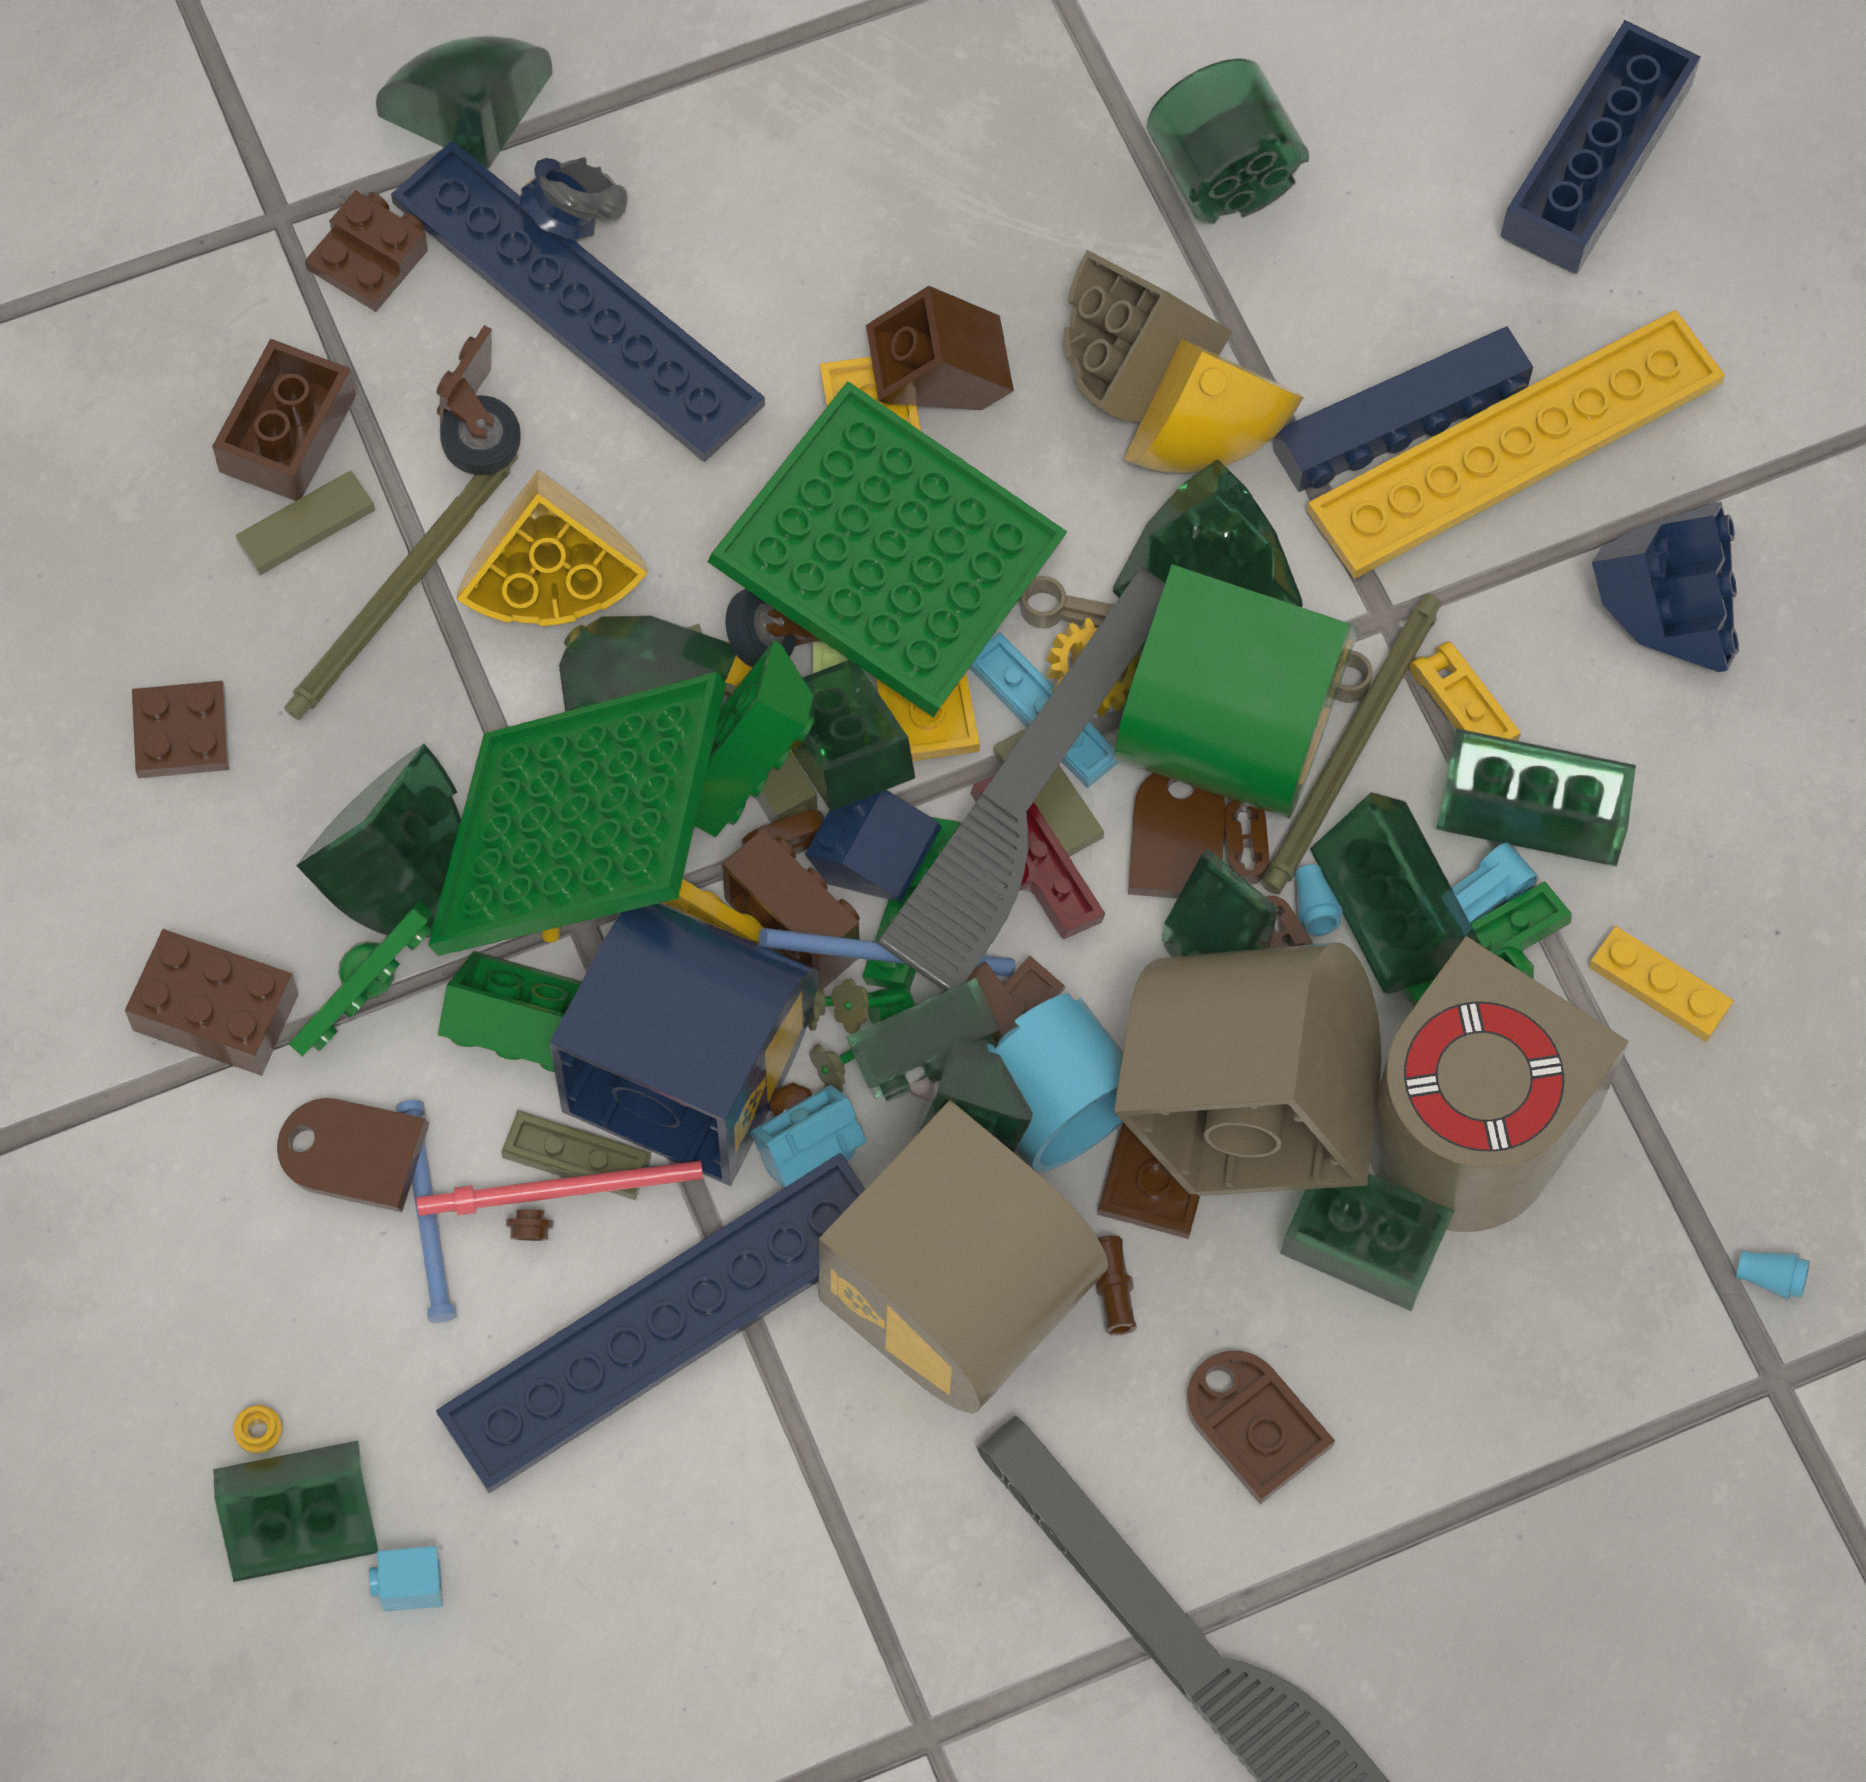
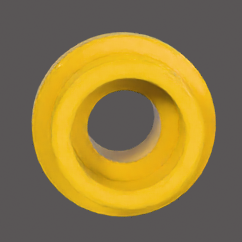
(257, 1415)

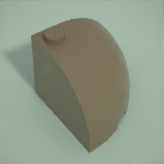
(1127, 335)

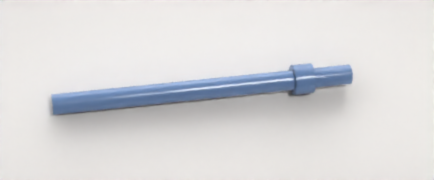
(855, 948)

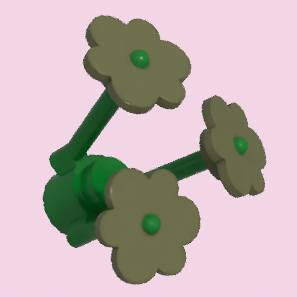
(852, 1009)

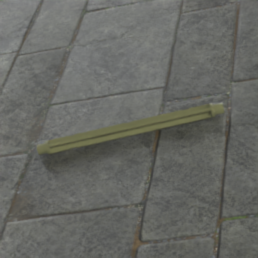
(393, 592)
(1351, 744)

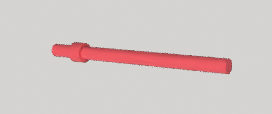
(466, 1199)

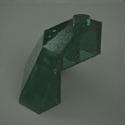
(634, 655)

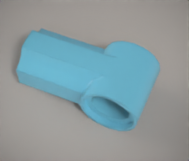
(1497, 879)

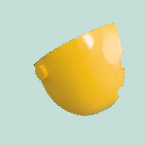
(1208, 413)
(550, 560)

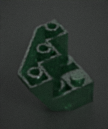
(1216, 532)

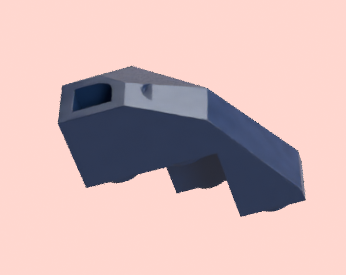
(1675, 585)

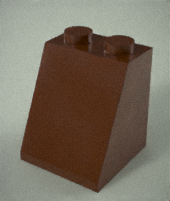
(939, 353)

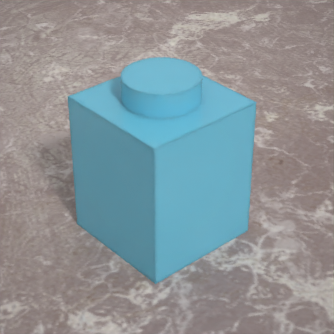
(407, 1578)

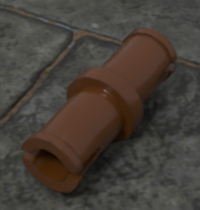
(1116, 1288)

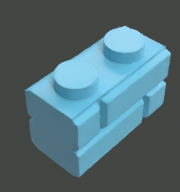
(808, 1136)

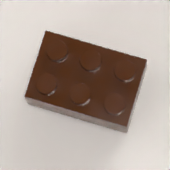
(284, 420)
(785, 896)
(212, 1002)

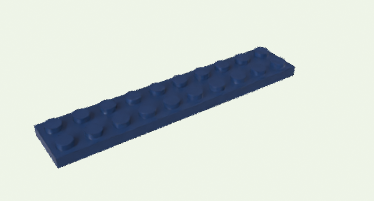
(579, 302)
(649, 1329)

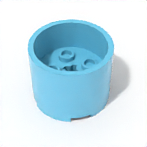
(1067, 1076)

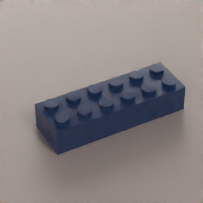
(1600, 146)

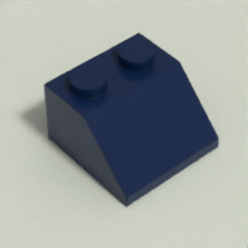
(873, 845)

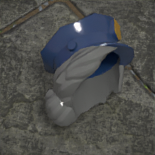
(570, 197)

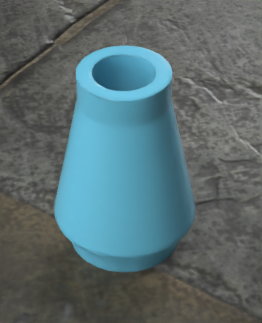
(1316, 902)
(1776, 1272)

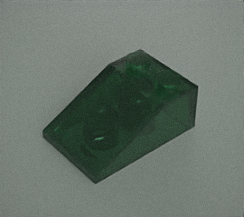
(1218, 913)

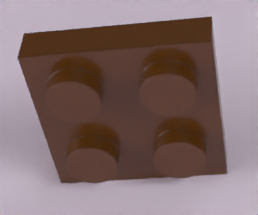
(180, 729)

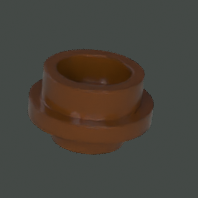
(529, 1225)

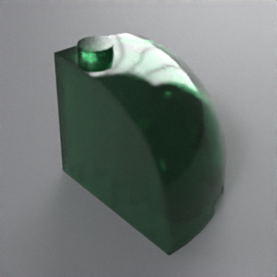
(467, 92)
(389, 845)

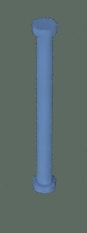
(440, 1308)

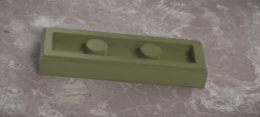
(305, 522)
(1060, 805)
(569, 1150)

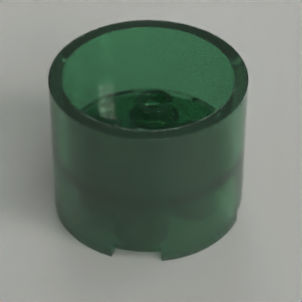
(1226, 140)

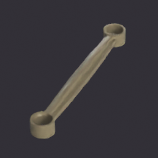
(1078, 609)

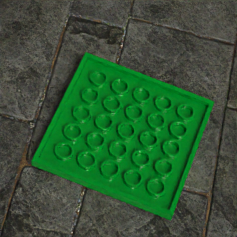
(888, 548)
(579, 815)

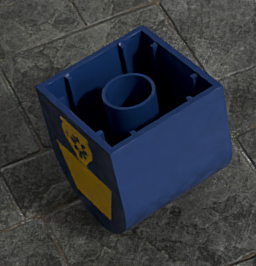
(681, 1037)

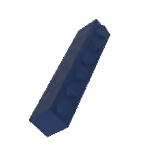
(1402, 409)

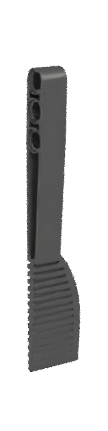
(981, 868)
(1258, 1715)

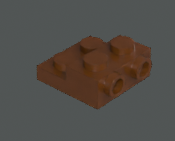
(368, 249)

